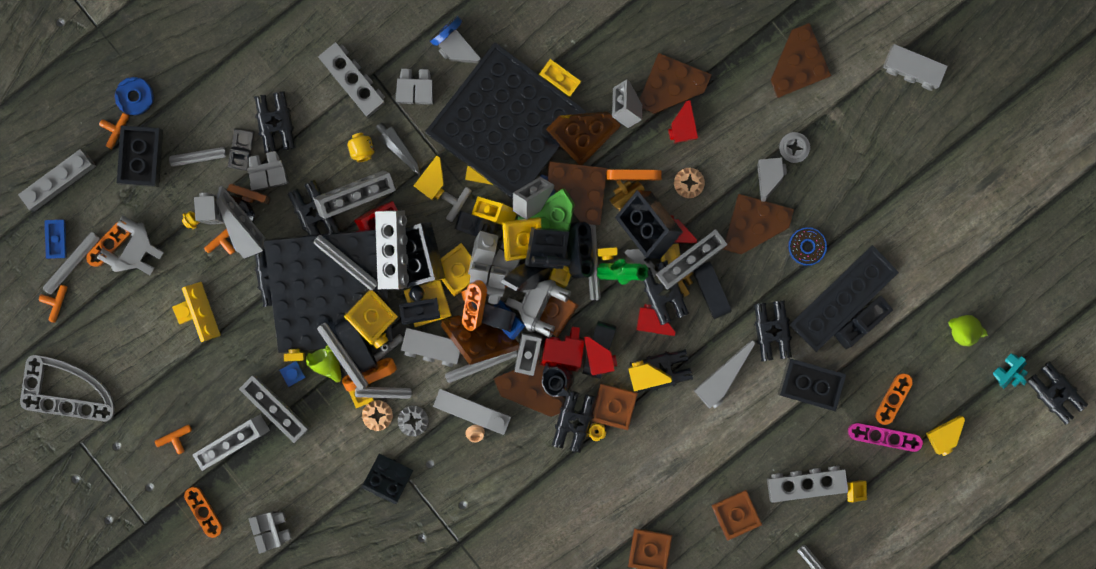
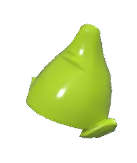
(967, 330)
(325, 363)

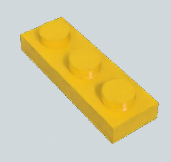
(201, 311)

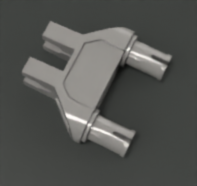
(134, 250)
(535, 303)

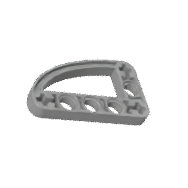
(58, 402)

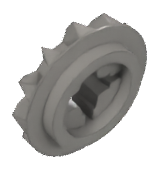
(801, 141)
(417, 412)

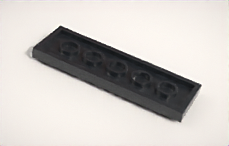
(843, 298)

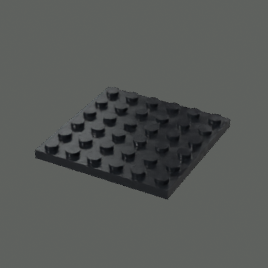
(502, 120)
(314, 288)

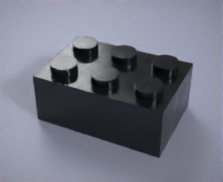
(139, 156)
(648, 224)
(423, 255)
(811, 384)

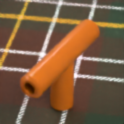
(114, 129)
(220, 239)
(56, 303)
(174, 437)

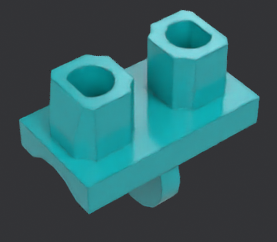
(1017, 365)

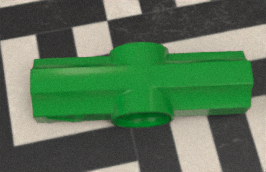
(622, 271)

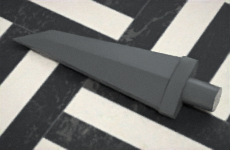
(396, 145)

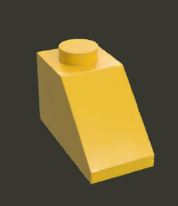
(432, 180)
(493, 211)
(646, 375)
(946, 435)

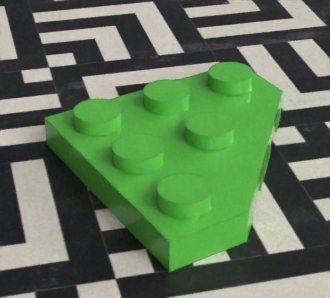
(556, 211)

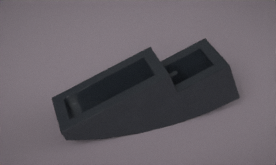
(526, 277)
(863, 322)

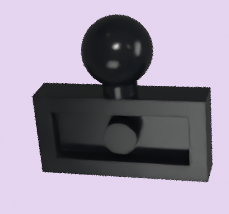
(420, 309)

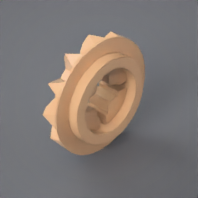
(682, 176)
(383, 408)

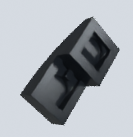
(241, 149)
(473, 225)

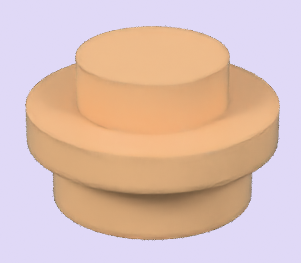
(475, 433)

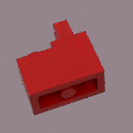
(563, 353)

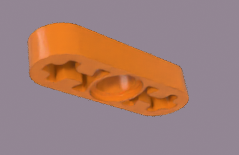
(634, 175)
(115, 229)
(479, 299)
(384, 368)
(896, 384)
(205, 527)

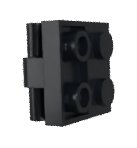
(547, 248)
(387, 479)

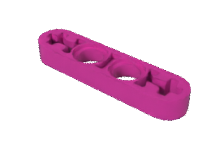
(885, 435)

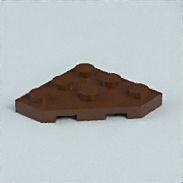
(799, 63)
(672, 84)
(583, 133)
(584, 187)
(755, 223)
(480, 343)
(529, 391)

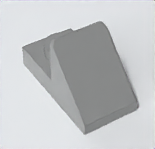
(638, 258)

